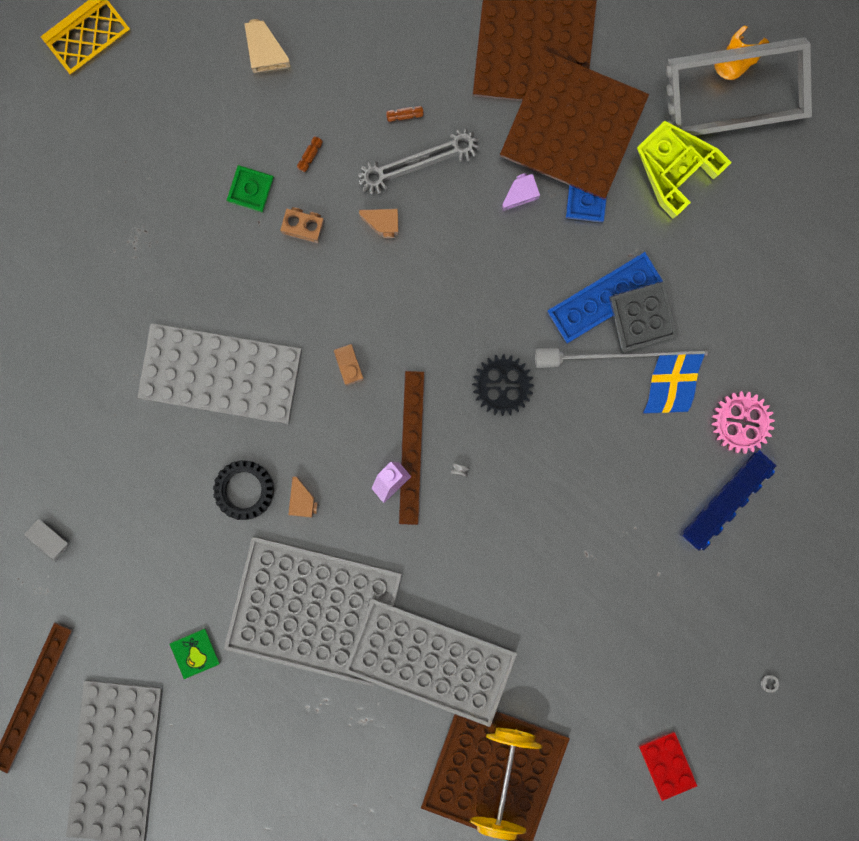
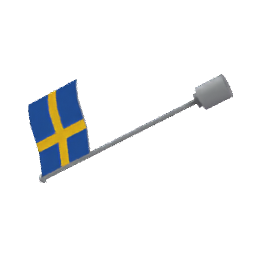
(671, 382)

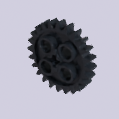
(503, 403)

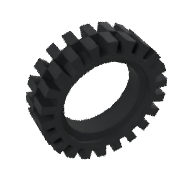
(221, 483)

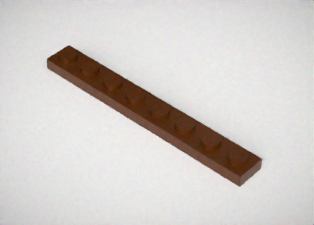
(411, 446)
(32, 695)

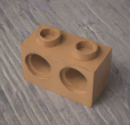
(300, 230)

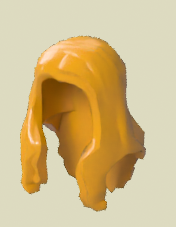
(734, 69)

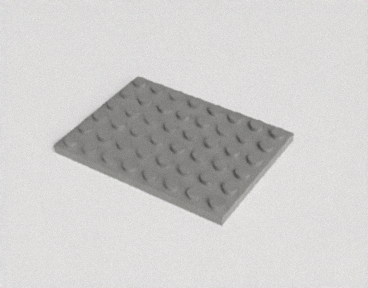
(304, 607)

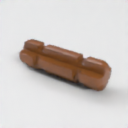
(405, 113)
(309, 154)

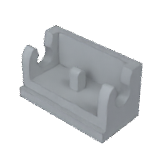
(46, 540)

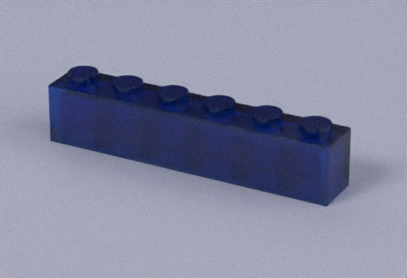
(728, 500)

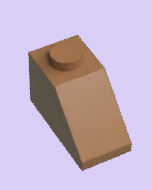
(382, 221)
(348, 365)
(301, 500)

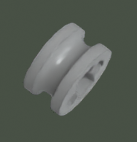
(460, 470)
(775, 685)

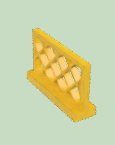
(72, 21)

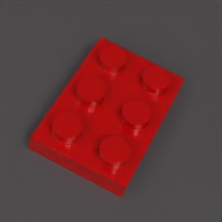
(667, 766)

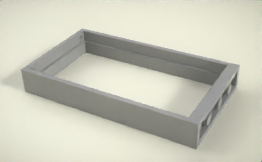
(801, 45)

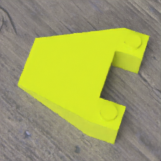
(671, 158)

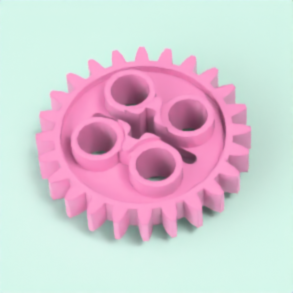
(740, 439)

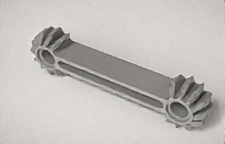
(418, 161)

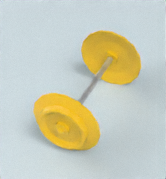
(497, 827)

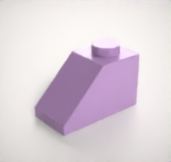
(521, 192)
(390, 480)

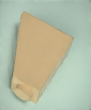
(263, 48)

